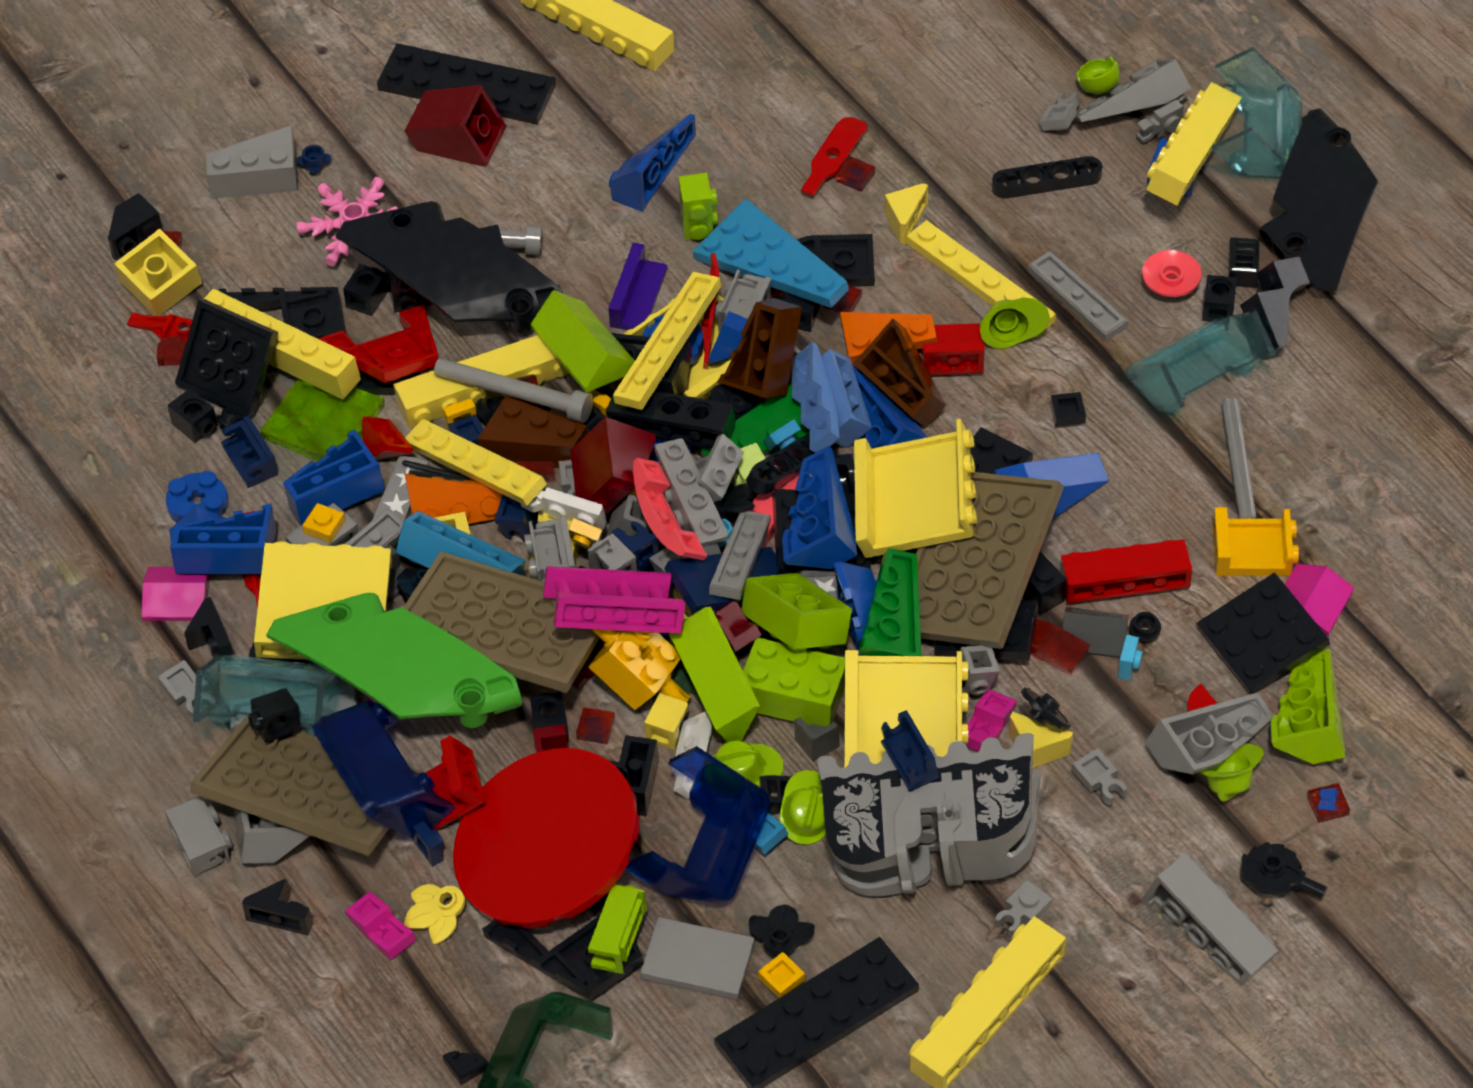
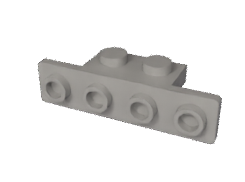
(686, 496)

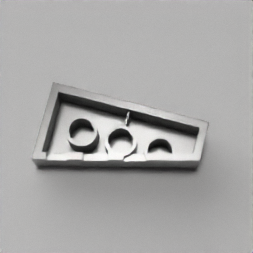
(1210, 919)

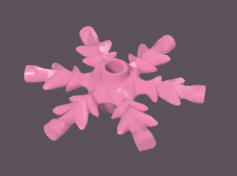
(347, 212)

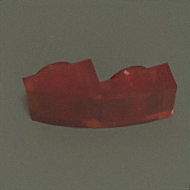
(1058, 645)

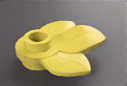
(431, 912)

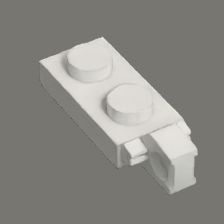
(563, 504)
(694, 732)

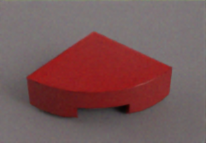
(1200, 698)

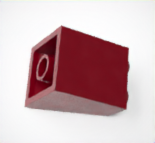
(456, 124)
(605, 461)

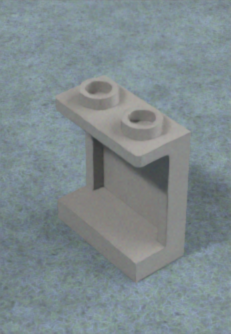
(718, 467)

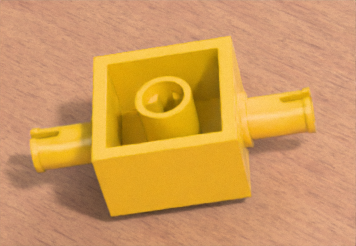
(637, 665)

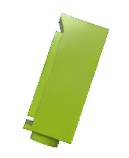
(617, 928)

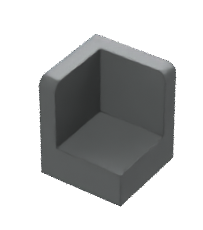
(816, 739)

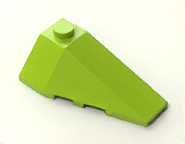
(1310, 713)

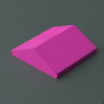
(1320, 593)
(172, 595)

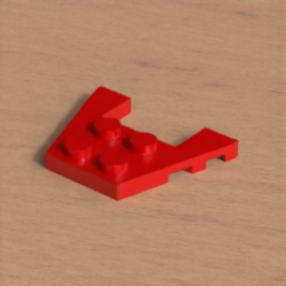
(396, 353)

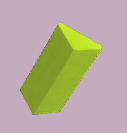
(580, 342)
(716, 674)

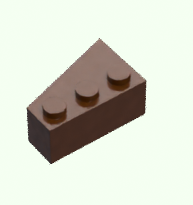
(765, 351)
(901, 373)
(530, 433)

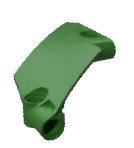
(399, 660)

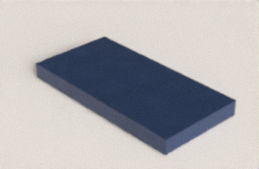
(694, 577)

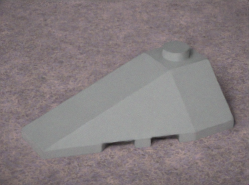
(1149, 86)
(1208, 734)
(262, 839)

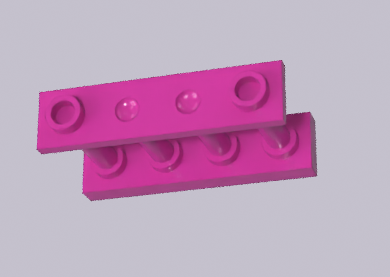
(613, 600)

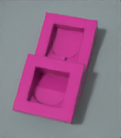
(989, 718)
(379, 925)

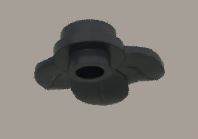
(735, 500)
(780, 930)

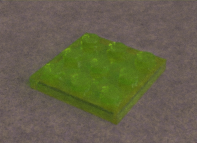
(315, 420)

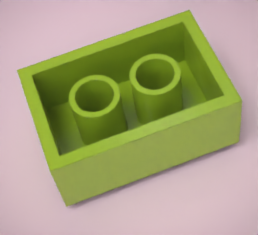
(796, 611)
(795, 682)

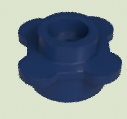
(313, 158)

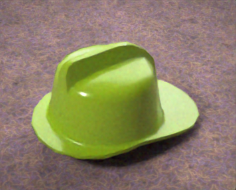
(1013, 322)
(750, 759)
(1235, 772)
(803, 808)

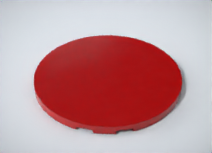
(546, 838)

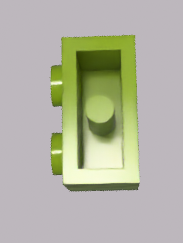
(696, 206)

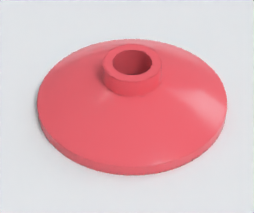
(1171, 273)

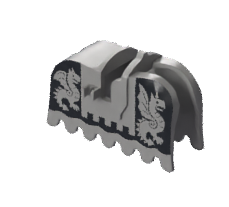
(974, 814)

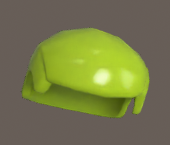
(1099, 76)

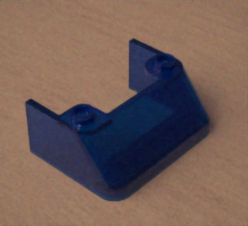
(376, 769)
(725, 841)

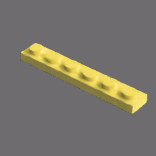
(965, 266)
(667, 340)
(475, 462)

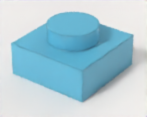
(1130, 658)

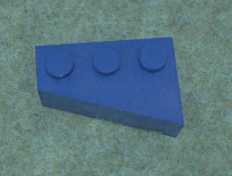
(340, 477)
(223, 545)

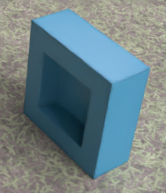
(782, 436)
(770, 834)

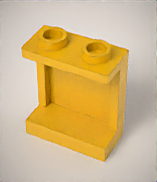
(1254, 545)

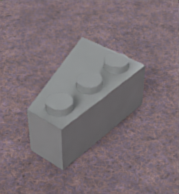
(254, 166)

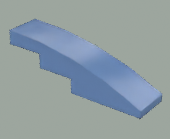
(814, 392)

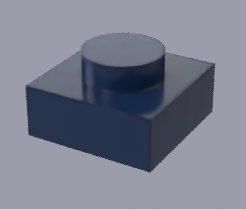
(467, 428)
(428, 842)

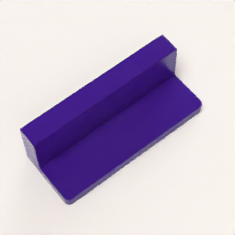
(636, 290)

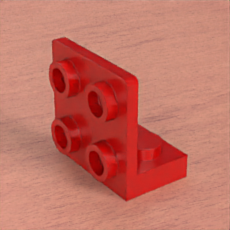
(957, 350)
(457, 779)

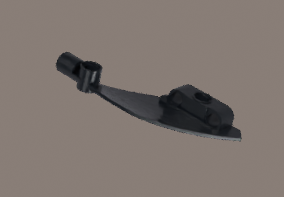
(1320, 201)
(452, 264)

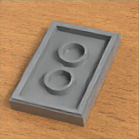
(697, 958)

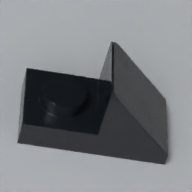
(207, 629)
(272, 909)

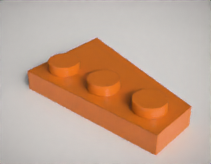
(863, 328)
(445, 497)

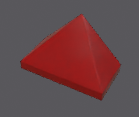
(384, 438)

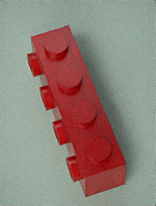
(1126, 571)

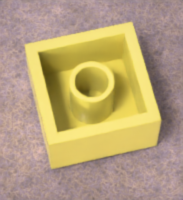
(158, 273)

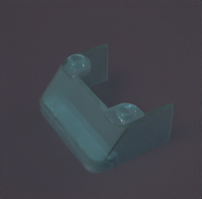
(1270, 117)
(1199, 358)
(230, 682)

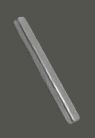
(1238, 458)

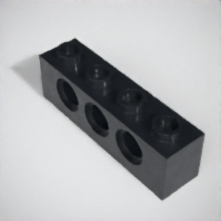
(678, 417)

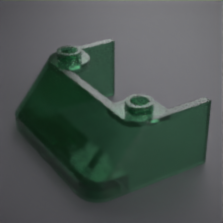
(526, 1028)

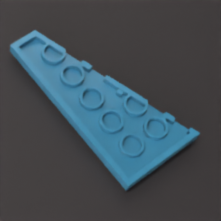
(764, 249)

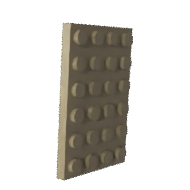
(977, 582)
(502, 619)
(289, 785)

